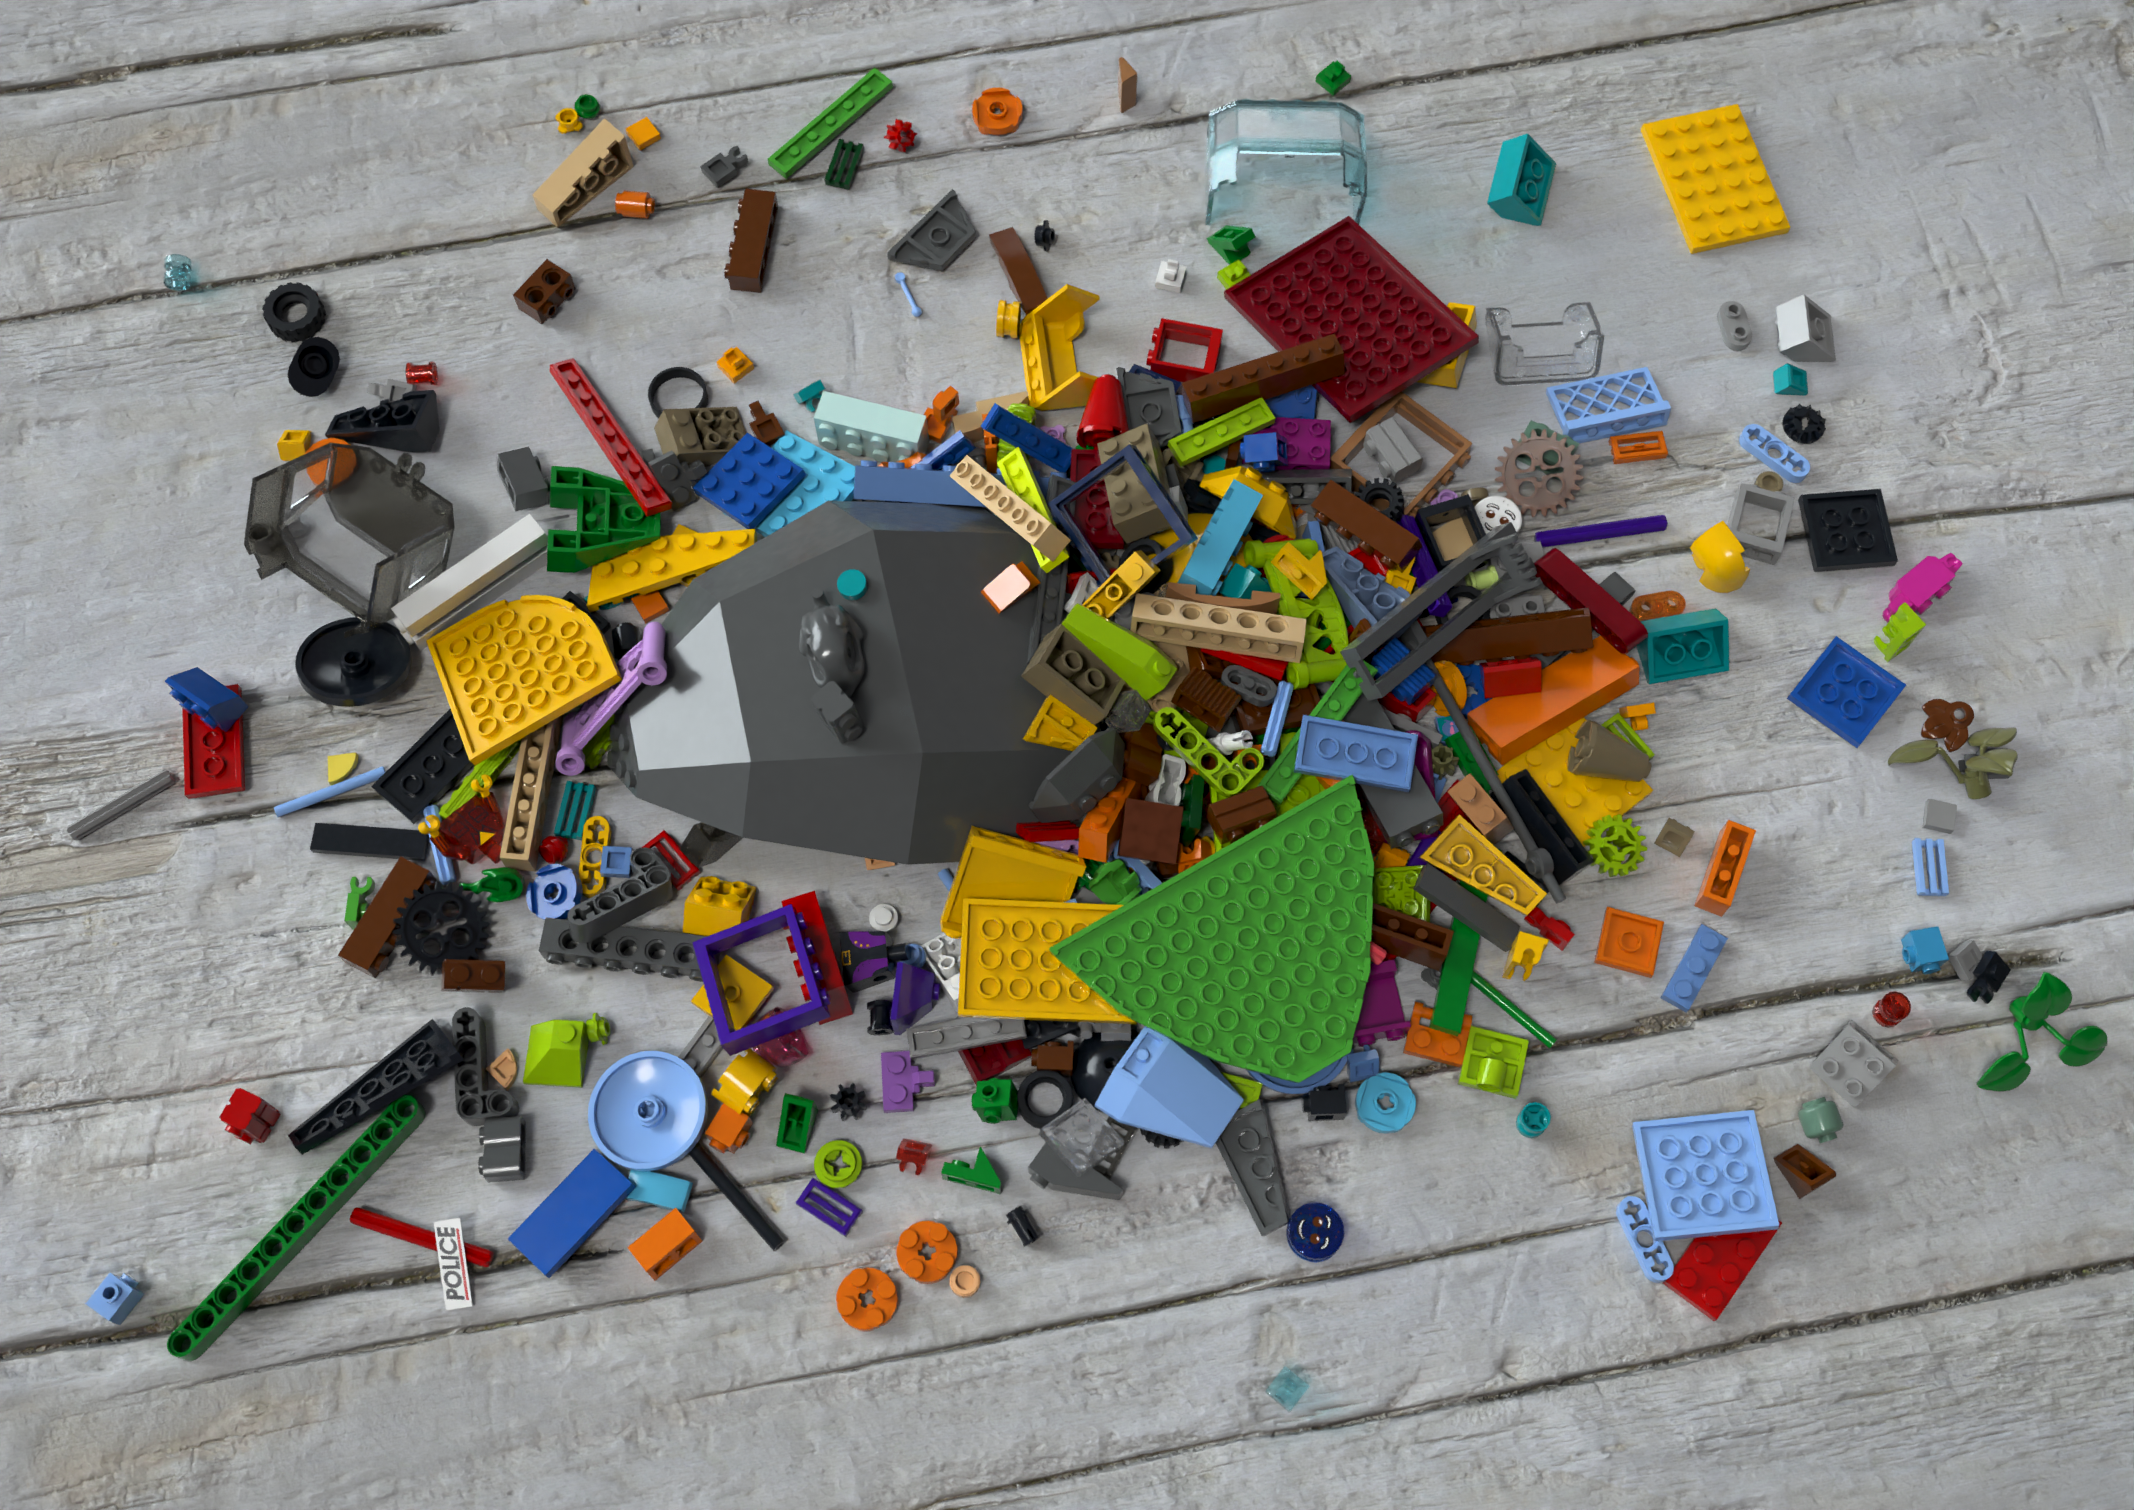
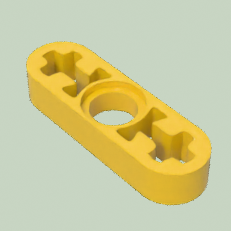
(588, 846)

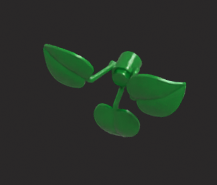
(2048, 998)

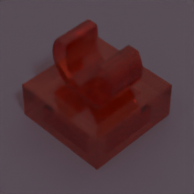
(913, 1152)

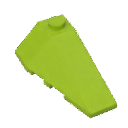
(1123, 651)

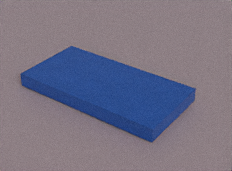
(571, 1213)

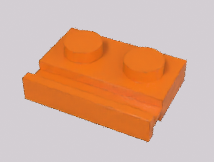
(991, 448)

